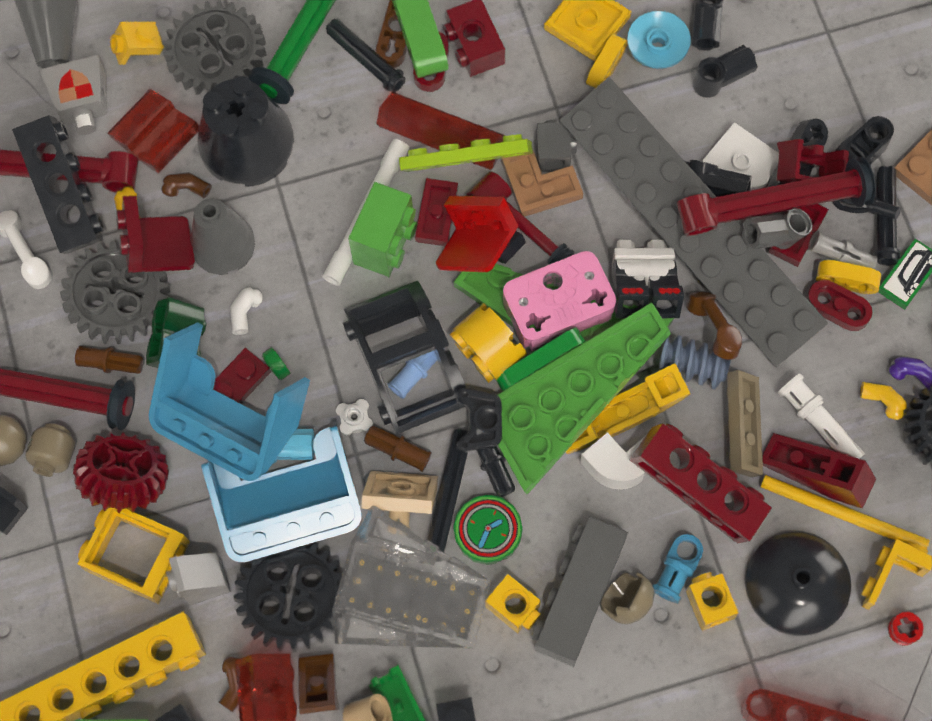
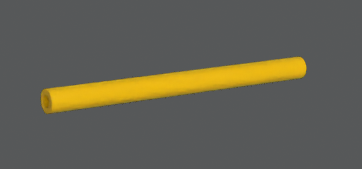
(841, 512)

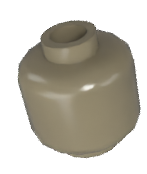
(50, 449)

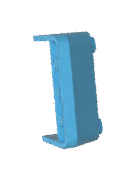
(213, 424)

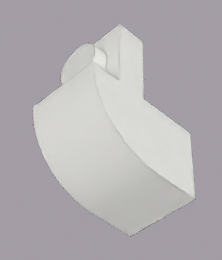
(611, 464)

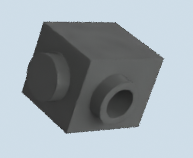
(554, 146)

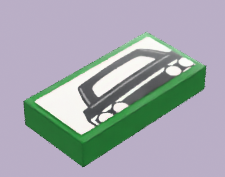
(908, 275)

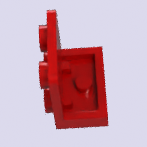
(480, 235)

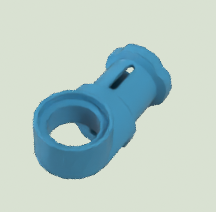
(676, 566)

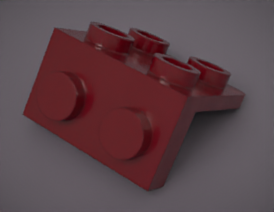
(153, 242)

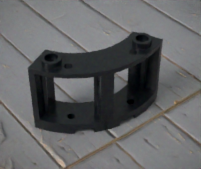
(388, 311)

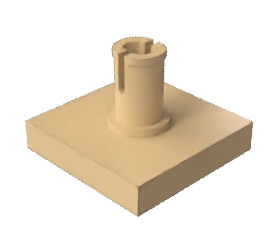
(400, 494)

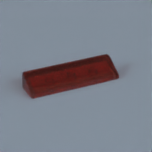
(432, 125)

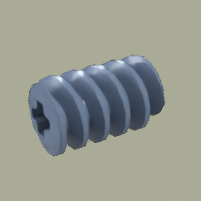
(694, 361)

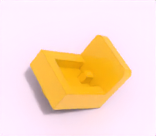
(135, 39)

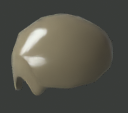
(11, 440)
(628, 598)

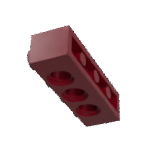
(654, 459)

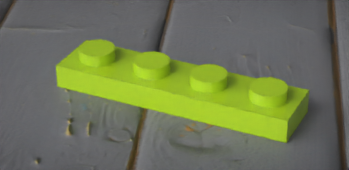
(479, 151)

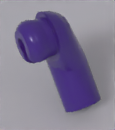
(914, 367)

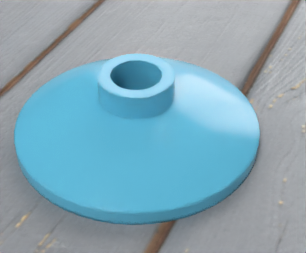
(660, 28)

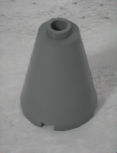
(48, 29)
(220, 238)

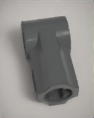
(777, 230)

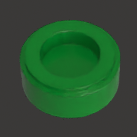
(275, 364)

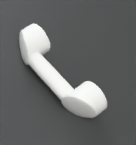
(33, 268)

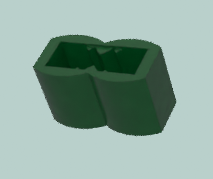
(168, 318)

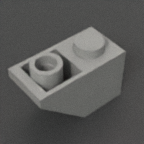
(197, 577)

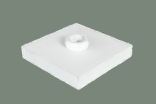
(744, 154)

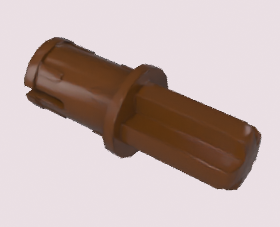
(108, 360)
(397, 448)

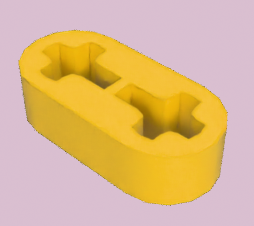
(607, 60)
(850, 276)

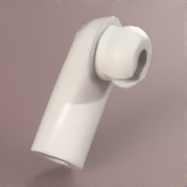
(240, 307)

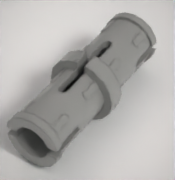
(840, 251)

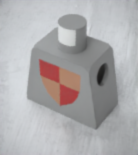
(78, 92)

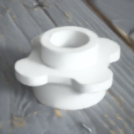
(349, 425)

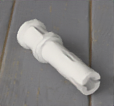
(810, 408)

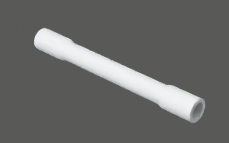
(388, 168)

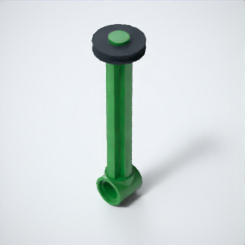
(275, 77)

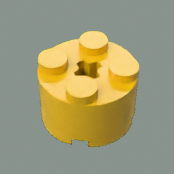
(488, 341)

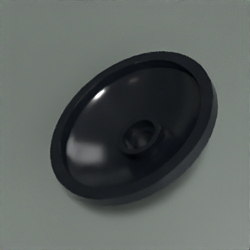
(785, 602)

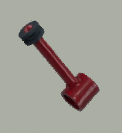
(495, 186)

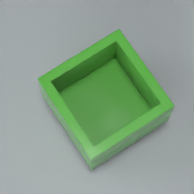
(382, 230)

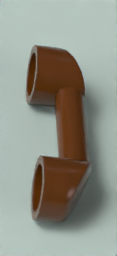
(728, 338)

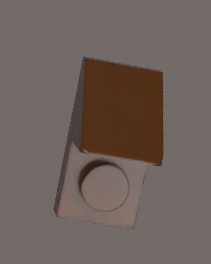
(317, 684)

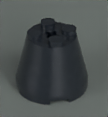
(243, 133)

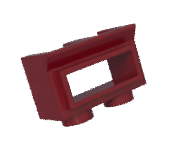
(793, 153)

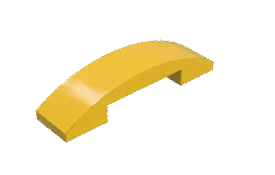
(635, 406)

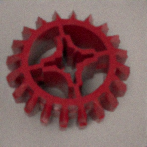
(111, 472)

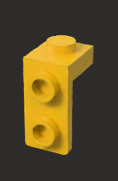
(908, 556)

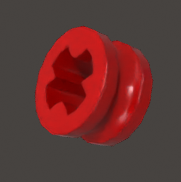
(908, 618)

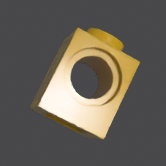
(507, 590)
(706, 615)

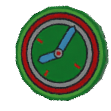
(488, 529)

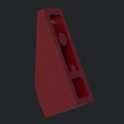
(820, 469)

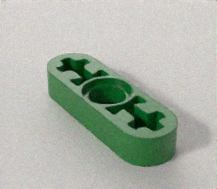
(540, 358)

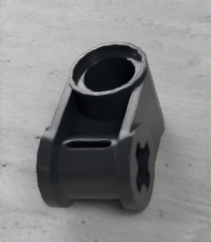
(864, 145)

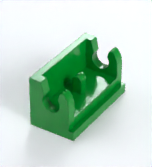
(398, 695)

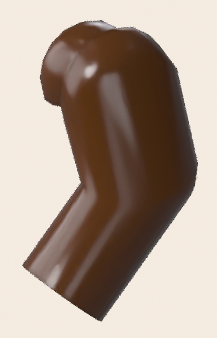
(187, 181)
(230, 698)

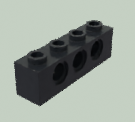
(32, 141)

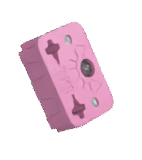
(559, 310)

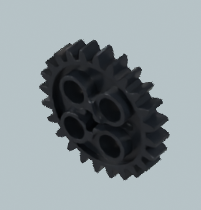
(260, 589)

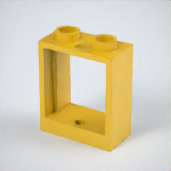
(106, 525)

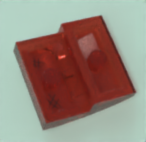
(154, 130)

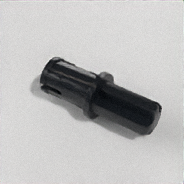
(496, 470)

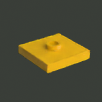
(587, 24)

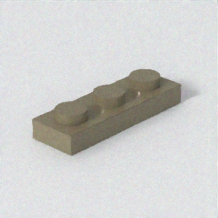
(744, 424)

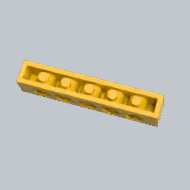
(111, 664)

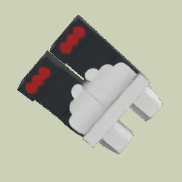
(646, 277)

